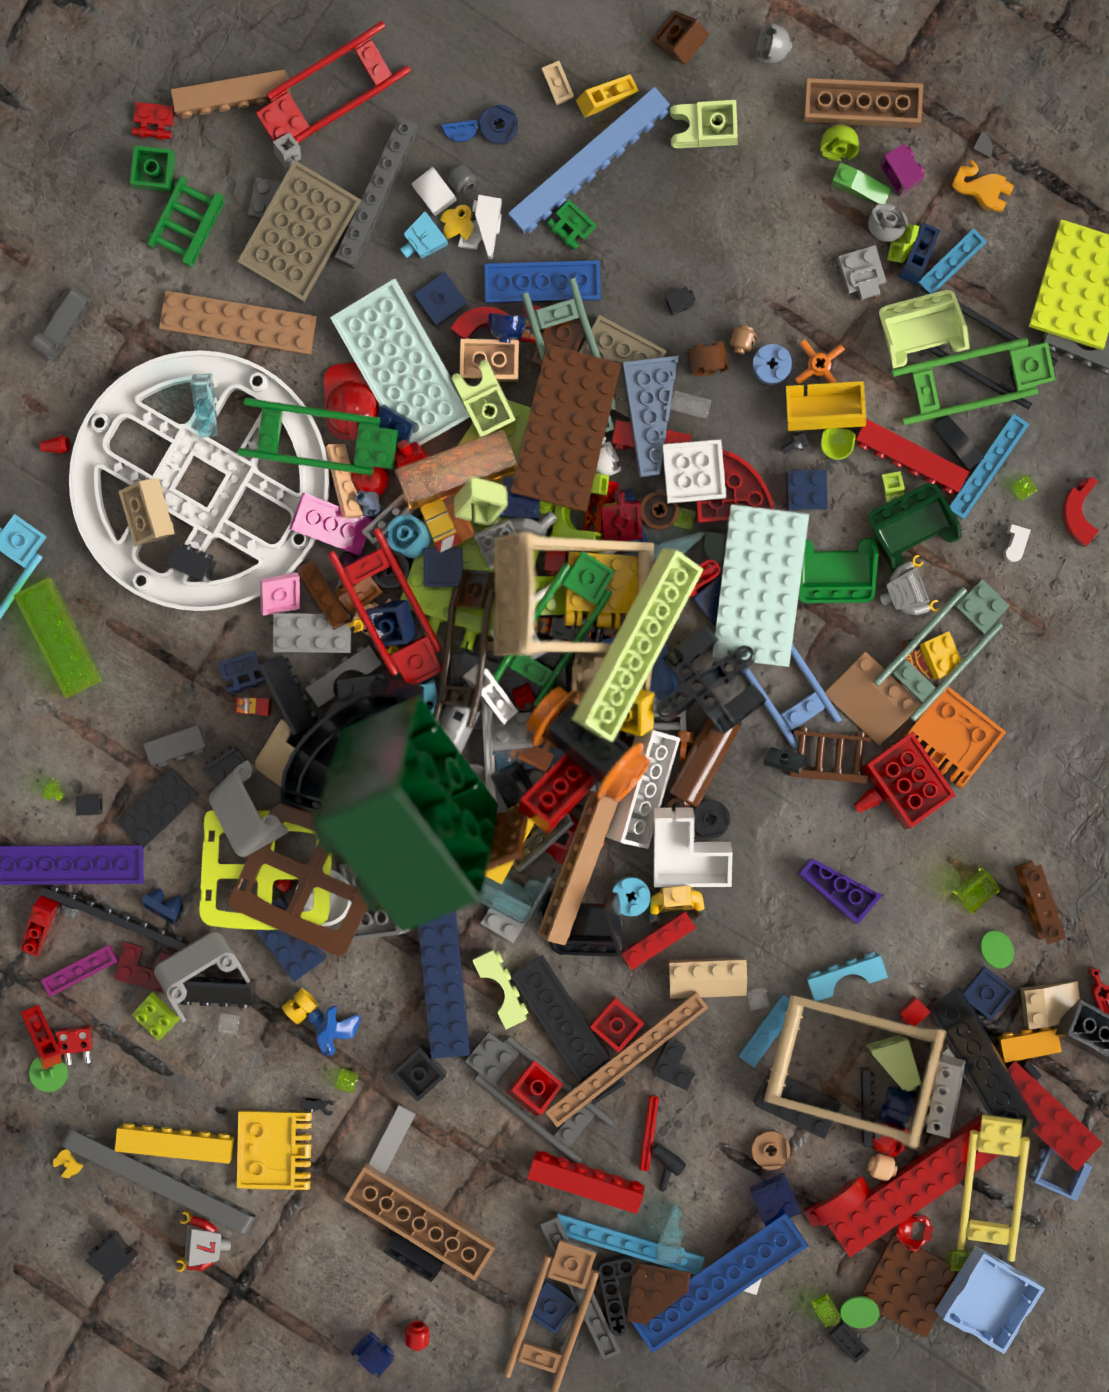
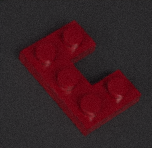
(130, 971)

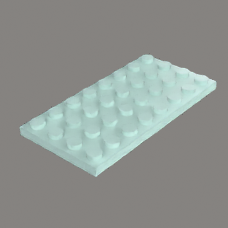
(400, 361)
(761, 583)

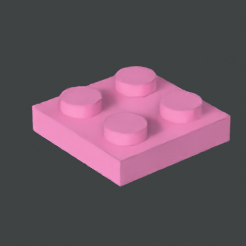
(280, 593)

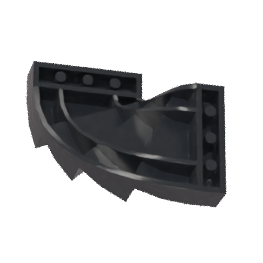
(306, 768)

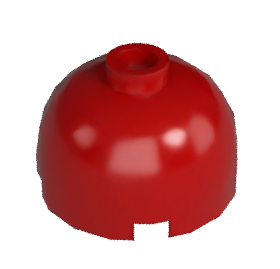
(376, 483)

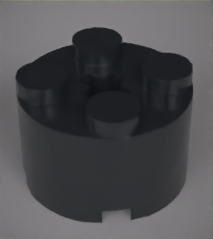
(390, 581)

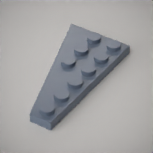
(649, 403)

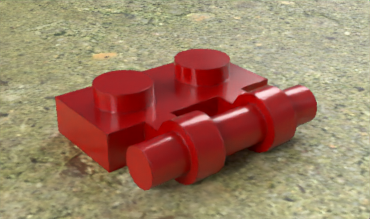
(153, 115)

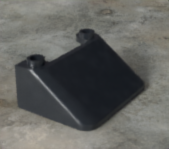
(594, 930)

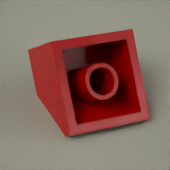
(535, 1088)

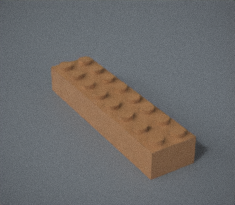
(420, 1221)

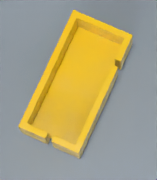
(826, 406)

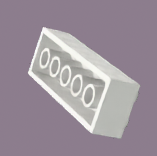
(635, 812)

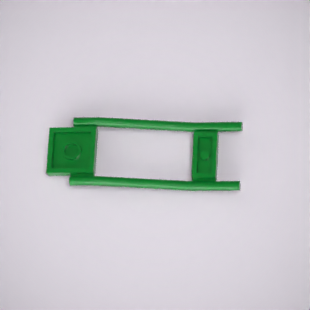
(373, 447)
(587, 579)

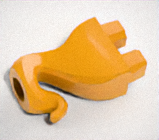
(983, 189)

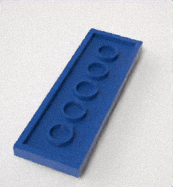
(541, 280)

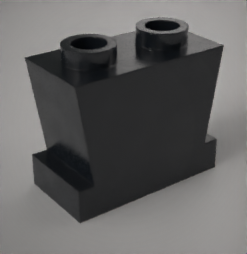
(111, 1256)

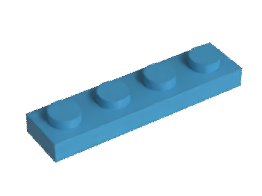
(952, 262)
(765, 1032)

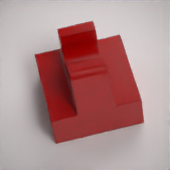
(523, 696)

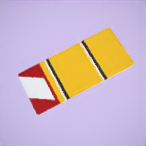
(440, 525)

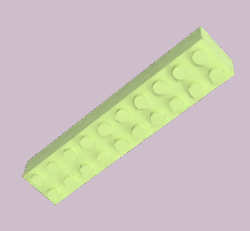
(637, 644)

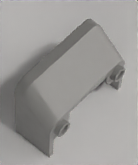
(192, 960)

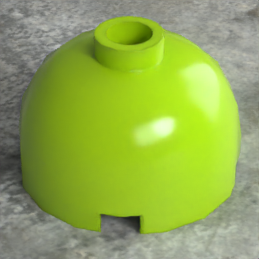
(839, 142)

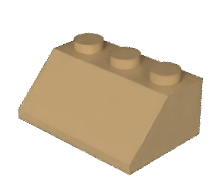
(146, 511)

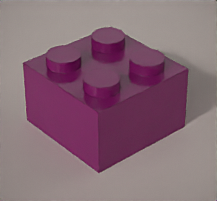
(902, 169)

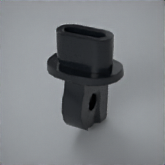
(798, 440)

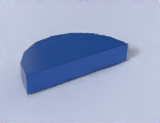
(461, 131)

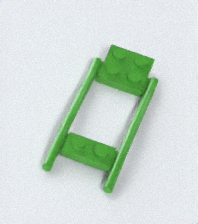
(1029, 365)

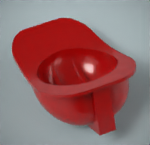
(348, 393)

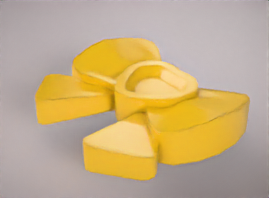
(72, 1166)

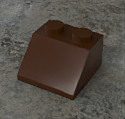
(680, 37)

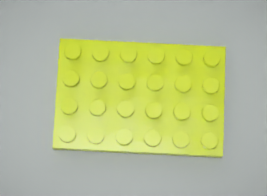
(1075, 287)

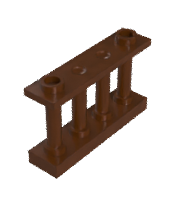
(837, 772)
(1039, 902)

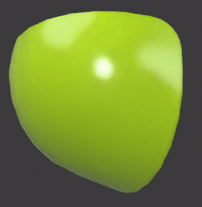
(837, 442)

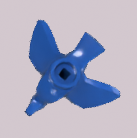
(329, 1029)

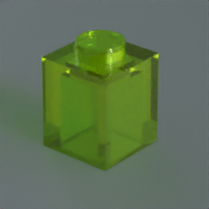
(827, 1310)

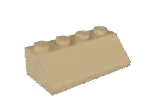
(708, 977)

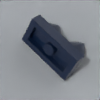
(168, 911)

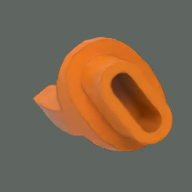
(685, 740)

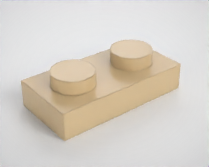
(557, 82)

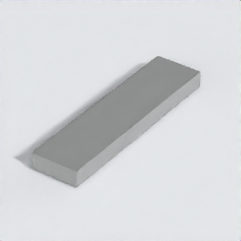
(392, 1139)

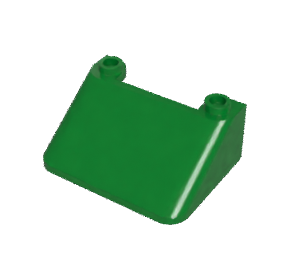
(839, 574)

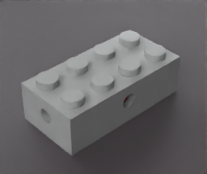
(310, 634)

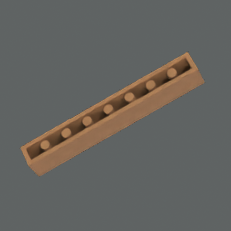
(577, 868)

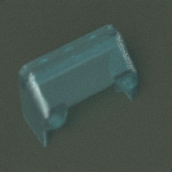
(513, 899)

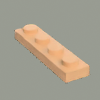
(343, 484)

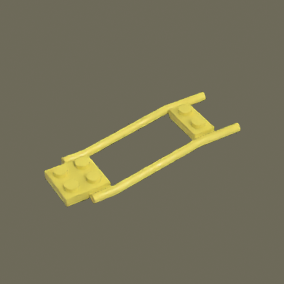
(1000, 1137)

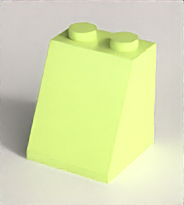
(897, 1060)

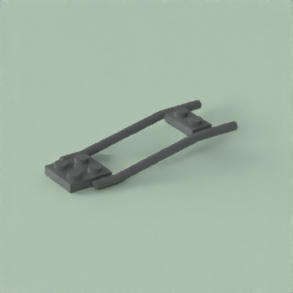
(493, 1057)

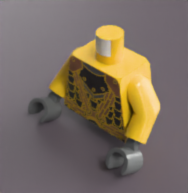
(675, 900)

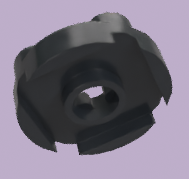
(720, 824)

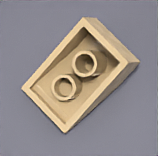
(1047, 1003)

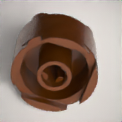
(707, 360)
(649, 516)

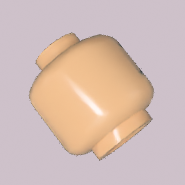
(882, 1167)

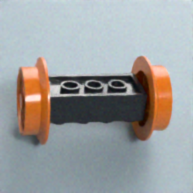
(607, 761)

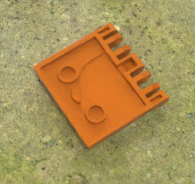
(956, 734)

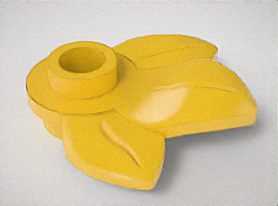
(455, 224)

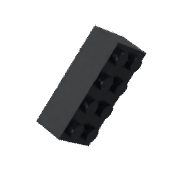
(802, 1094)

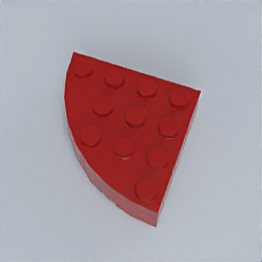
(742, 487)

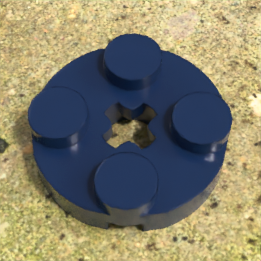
(495, 114)

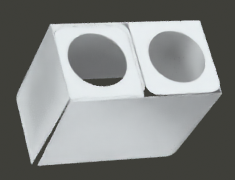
(433, 191)

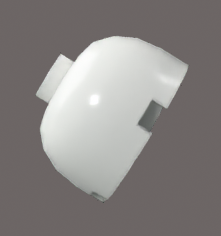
(607, 460)

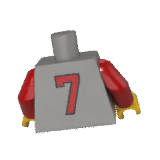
(202, 1244)

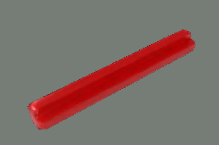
(648, 1134)

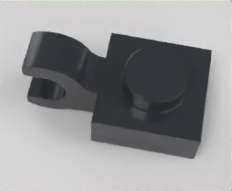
(312, 1104)

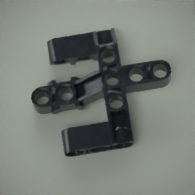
(722, 716)

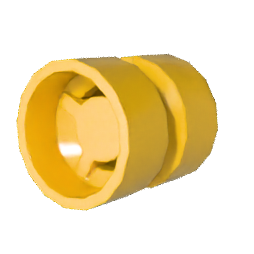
(303, 1000)

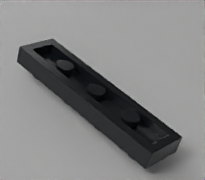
(867, 1098)

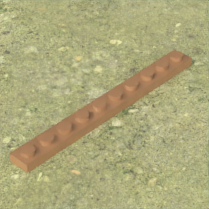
(626, 1059)

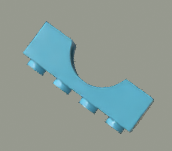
(823, 983)

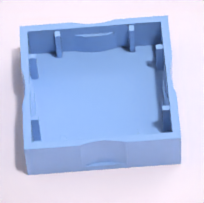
(989, 1299)

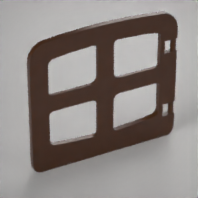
(309, 877)

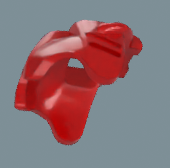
(888, 1144)
(905, 1229)

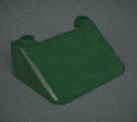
(912, 521)

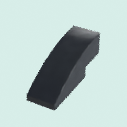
(957, 442)

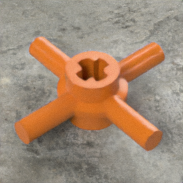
(825, 358)

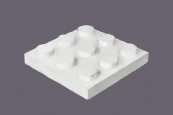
(694, 471)

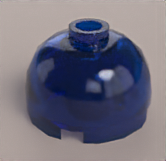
(506, 326)

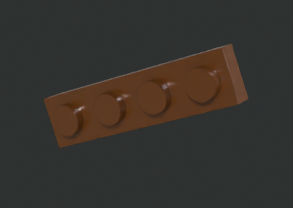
(323, 595)

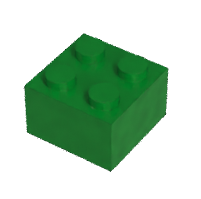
(153, 169)

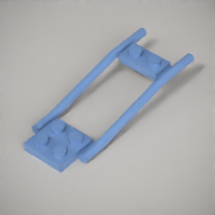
(801, 710)

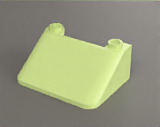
(923, 325)

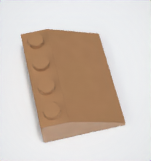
(872, 708)

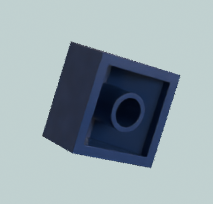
(393, 622)

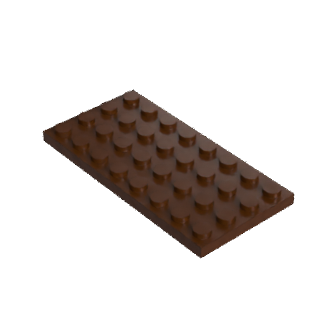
(565, 428)

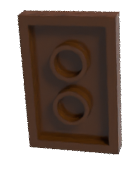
(564, 335)

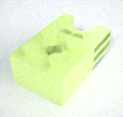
(702, 123)
(479, 396)

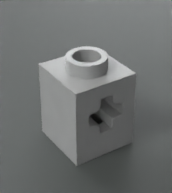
(289, 152)

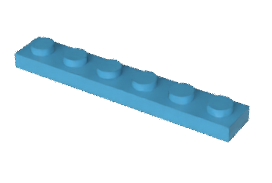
(988, 466)

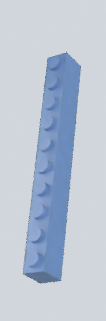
(589, 161)

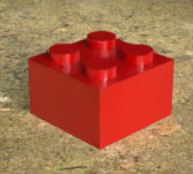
(616, 1023)

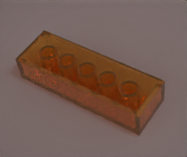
(451, 469)

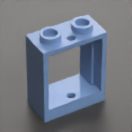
(1076, 1184)

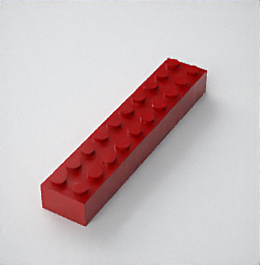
(909, 1190)

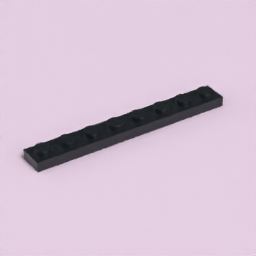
(108, 914)

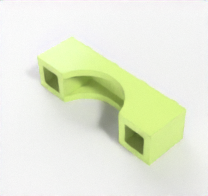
(489, 966)

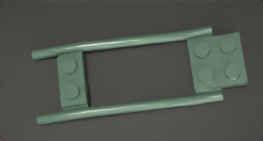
(558, 314)
(980, 607)

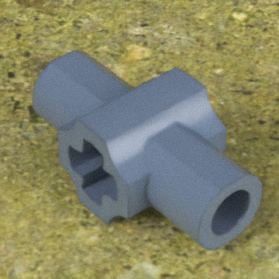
(369, 503)

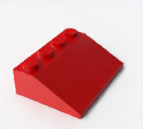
(908, 781)

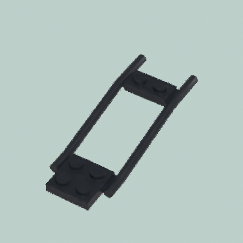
(1007, 383)

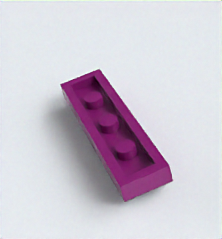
(79, 970)

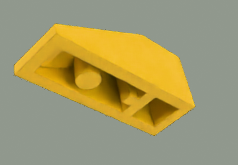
(606, 95)

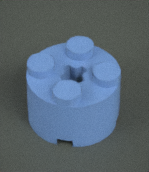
(780, 358)

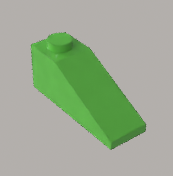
(860, 184)

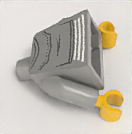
(907, 590)

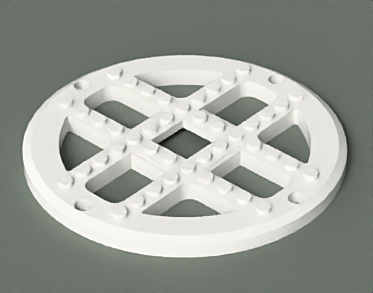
(93, 453)

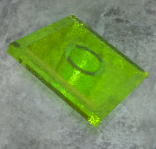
(976, 890)

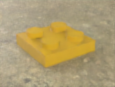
(940, 655)

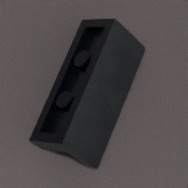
(413, 1257)

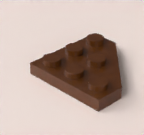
(654, 1291)

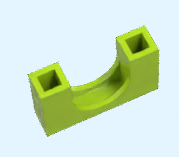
(563, 526)

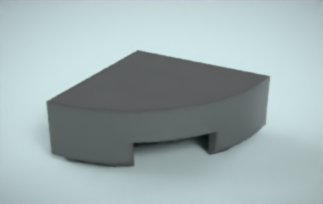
(983, 145)

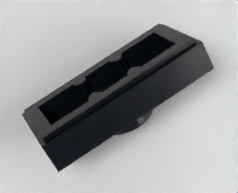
(785, 760)
(849, 1342)

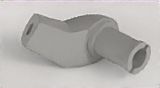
(539, 528)

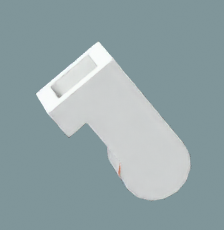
(1016, 544)

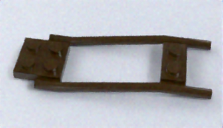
(473, 594)

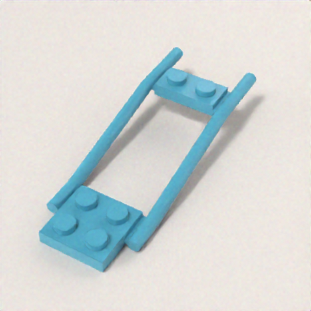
(20, 544)

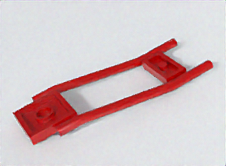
(282, 113)
(415, 660)

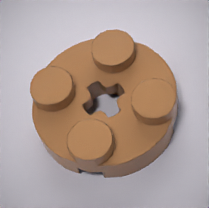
(778, 1157)

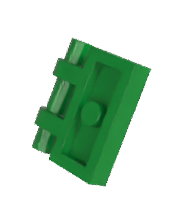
(576, 221)

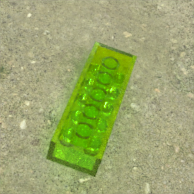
(58, 638)

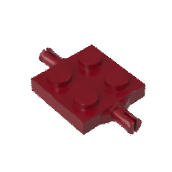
(621, 520)

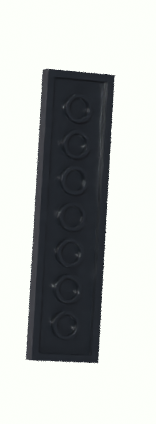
(563, 1021)
(982, 1061)

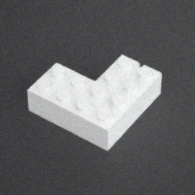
(683, 861)

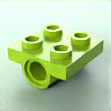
(155, 1016)

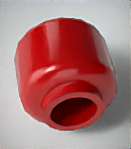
(417, 1335)

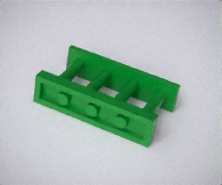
(197, 237)

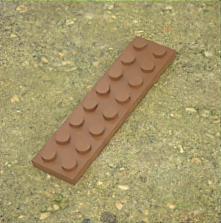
(238, 322)

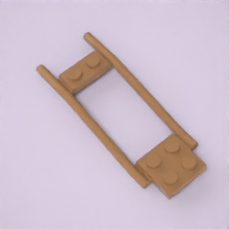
(569, 1265)

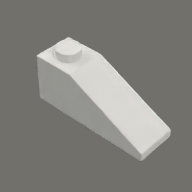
(487, 217)
(492, 695)

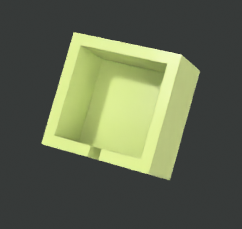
(487, 499)

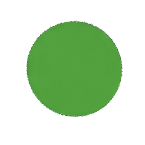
(997, 949)
(50, 1078)
(859, 1312)

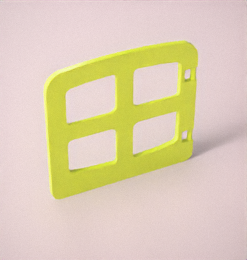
(213, 871)

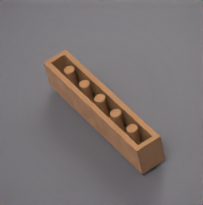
(226, 94)

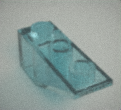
(204, 404)
(669, 1241)

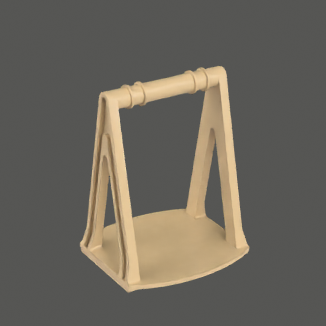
(515, 589)
(785, 1049)

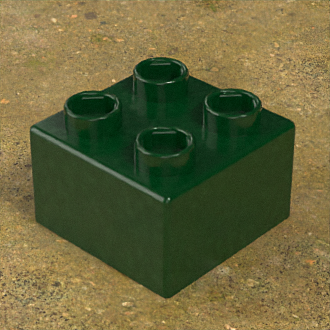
(407, 816)

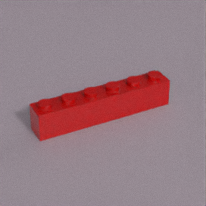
(911, 456)
(586, 1181)

